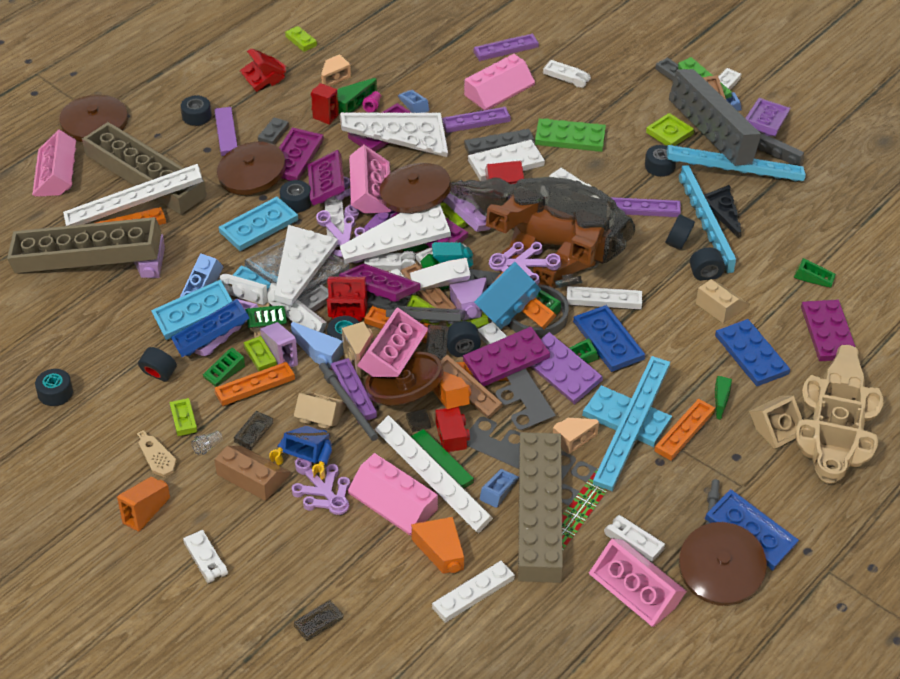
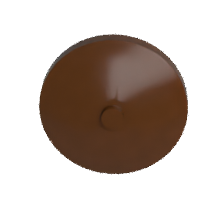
(91, 112)
(251, 168)
(415, 187)
(416, 380)
(722, 563)

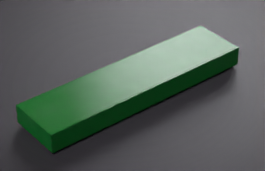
(443, 458)

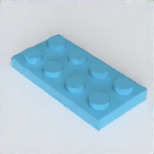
(258, 223)
(190, 308)
(610, 407)

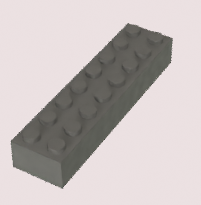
(714, 117)

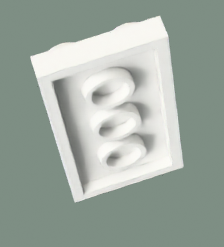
(523, 151)

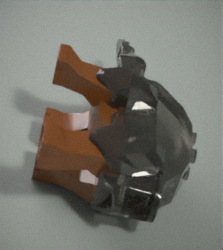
(552, 213)

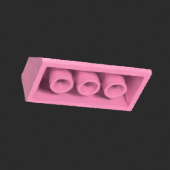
(498, 82)
(54, 165)
(366, 176)
(393, 345)
(393, 493)
(637, 582)

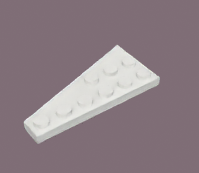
(410, 130)
(397, 234)
(301, 259)

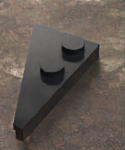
(724, 208)

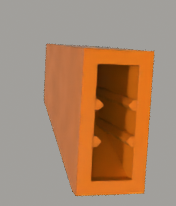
(142, 502)
(439, 543)

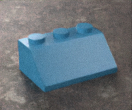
(507, 295)

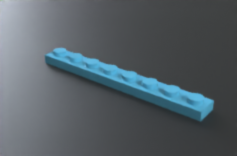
(713, 159)
(707, 217)
(631, 423)

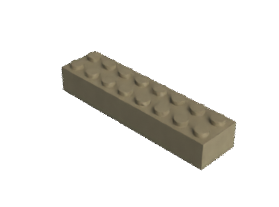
(138, 164)
(84, 245)
(540, 508)

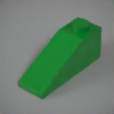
(352, 96)

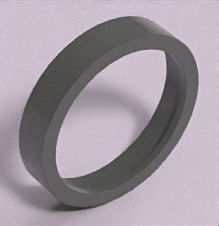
(554, 328)

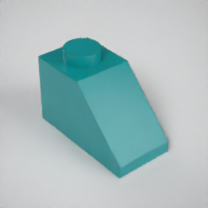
(451, 251)

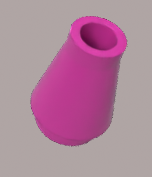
(371, 102)

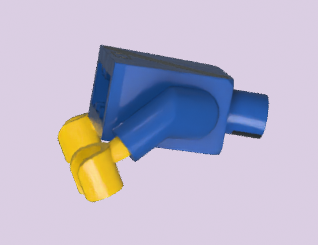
(306, 444)

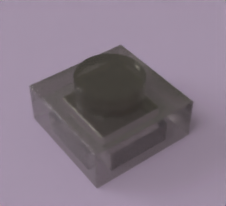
(568, 280)
(418, 420)

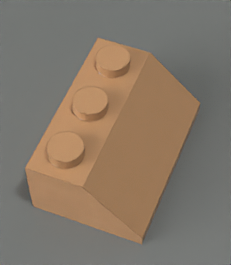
(250, 471)

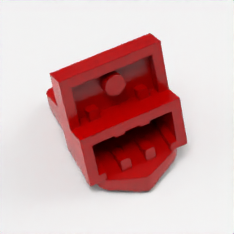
(263, 70)
(347, 297)

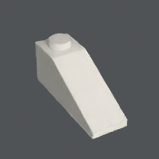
(442, 274)

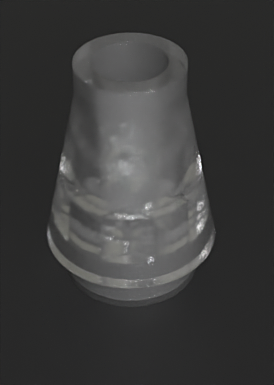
(205, 442)

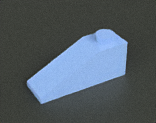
(317, 345)

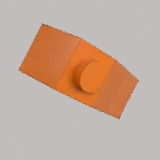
(453, 391)

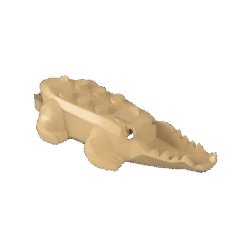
(837, 432)

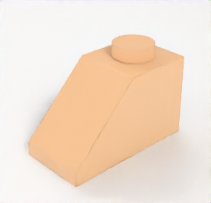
(335, 70)
(576, 432)

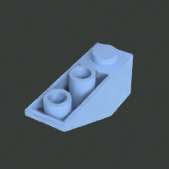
(204, 273)

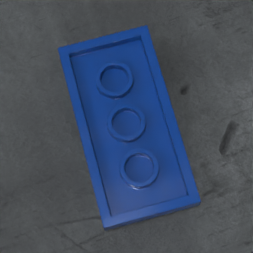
(209, 328)
(609, 338)
(752, 352)
(772, 537)

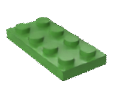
(570, 134)

